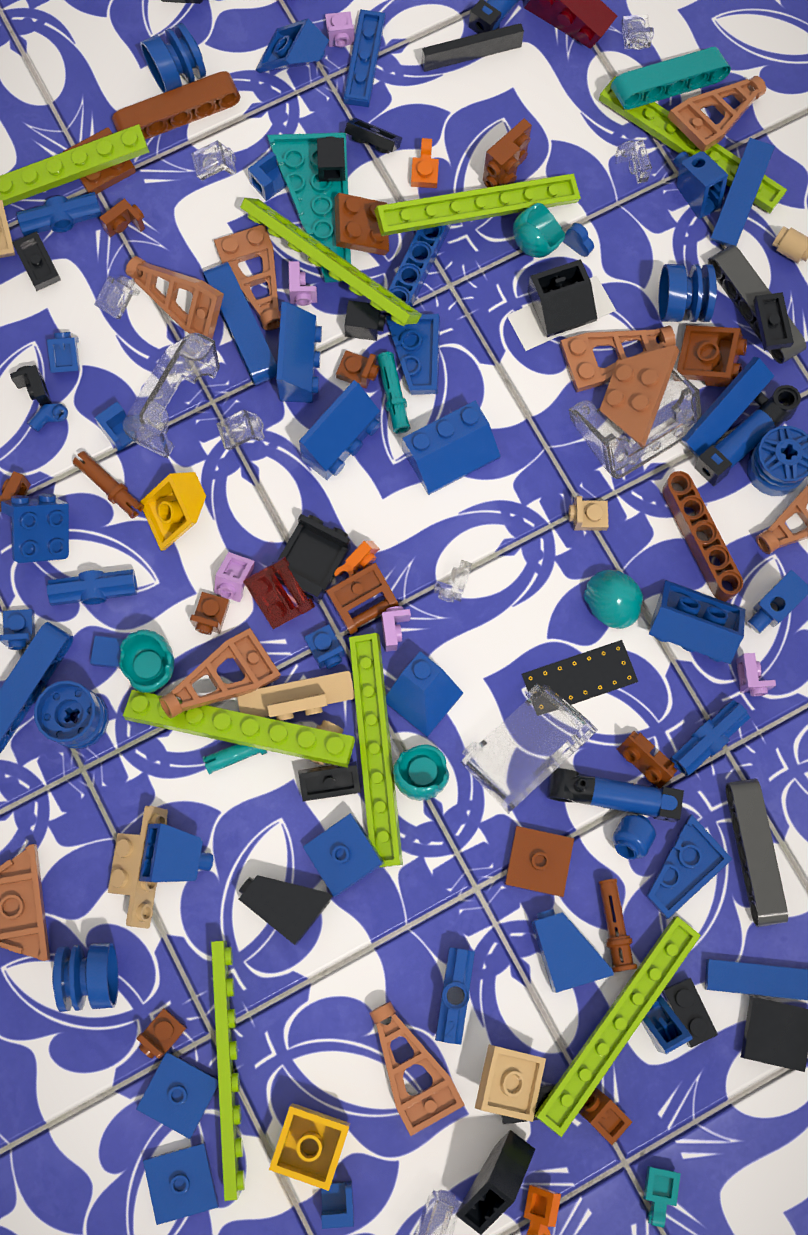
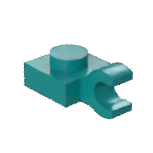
(662, 1190)

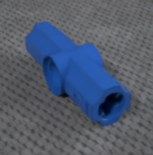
(59, 214)
(92, 587)
(710, 737)
(452, 1016)

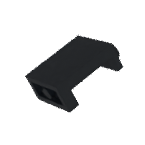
(314, 555)

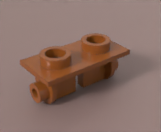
(637, 751)

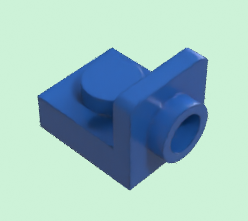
(63, 353)
(18, 628)
(325, 647)

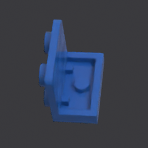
(38, 527)

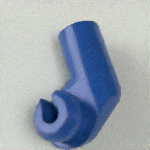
(46, 414)

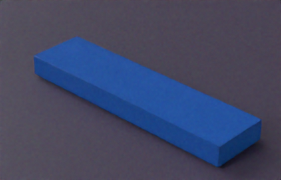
(364, 58)
(742, 192)
(728, 407)
(756, 979)

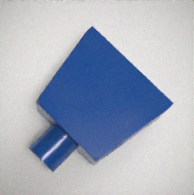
(700, 182)
(785, 595)
(172, 855)

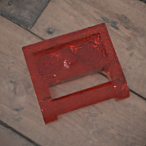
(273, 598)

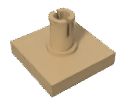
(510, 1083)

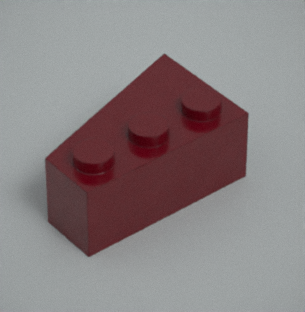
(579, 19)

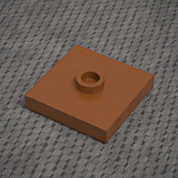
(539, 861)

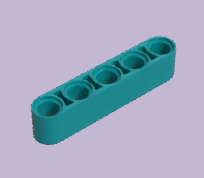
(670, 78)

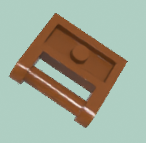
(357, 590)

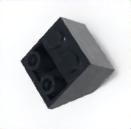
(562, 298)

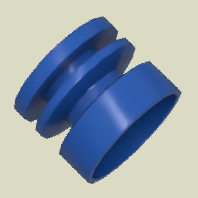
(176, 57)
(692, 293)
(779, 461)
(55, 715)
(80, 977)

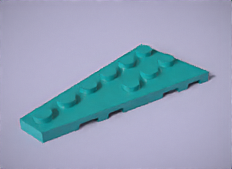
(312, 199)

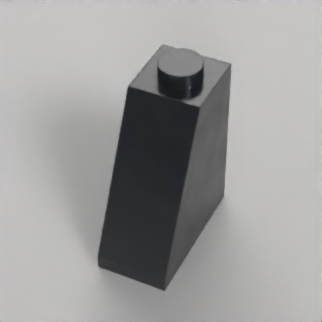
(284, 905)
(496, 1183)

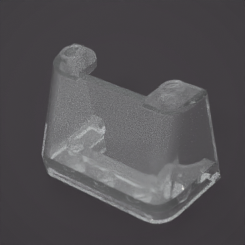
(185, 359)
(617, 450)
(527, 746)

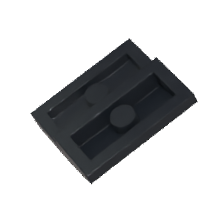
(776, 1034)

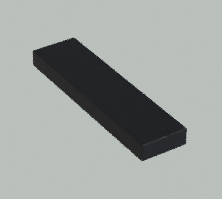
(472, 47)

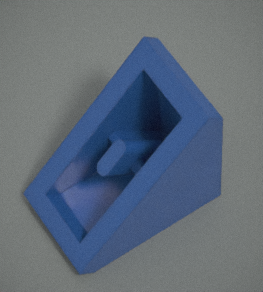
(665, 1027)

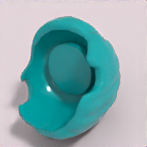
(537, 231)
(614, 598)
(146, 660)
(421, 772)

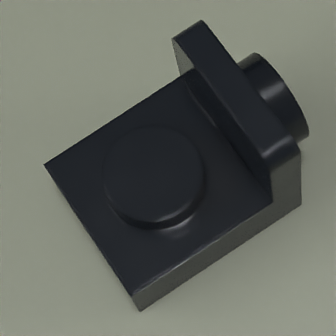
(34, 382)

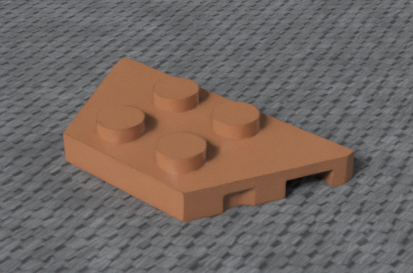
(638, 391)
(22, 906)

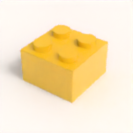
(309, 1146)

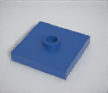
(343, 855)
(178, 1095)
(180, 1183)

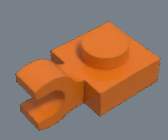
(424, 168)
(361, 557)
(541, 1209)

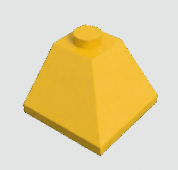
(173, 507)

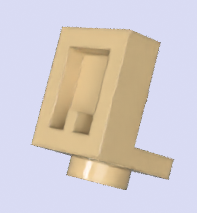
(589, 515)

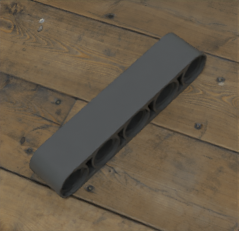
(742, 285)
(756, 852)

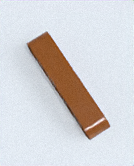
(179, 105)
(702, 523)

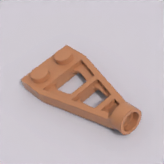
(701, 128)
(249, 245)
(204, 304)
(583, 364)
(778, 533)
(249, 657)
(430, 1104)

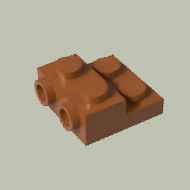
(506, 155)
(711, 354)

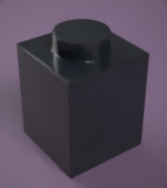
(331, 159)
(363, 321)

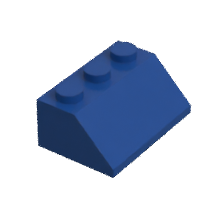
(298, 354)
(340, 431)
(451, 447)
(698, 622)

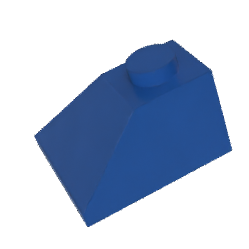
(293, 47)
(423, 694)

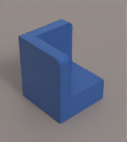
(266, 176)
(111, 424)
(337, 1206)

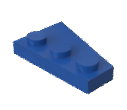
(418, 352)
(687, 868)

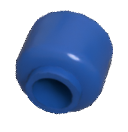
(634, 836)

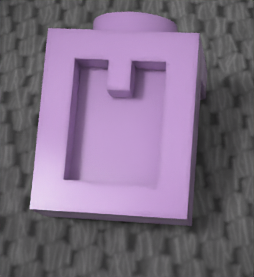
(340, 29)
(299, 292)
(231, 576)
(391, 632)
(749, 673)

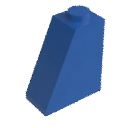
(567, 953)

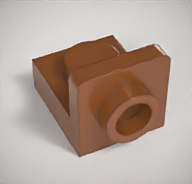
(120, 216)
(357, 368)
(13, 486)
(210, 613)
(161, 1034)
(605, 1116)

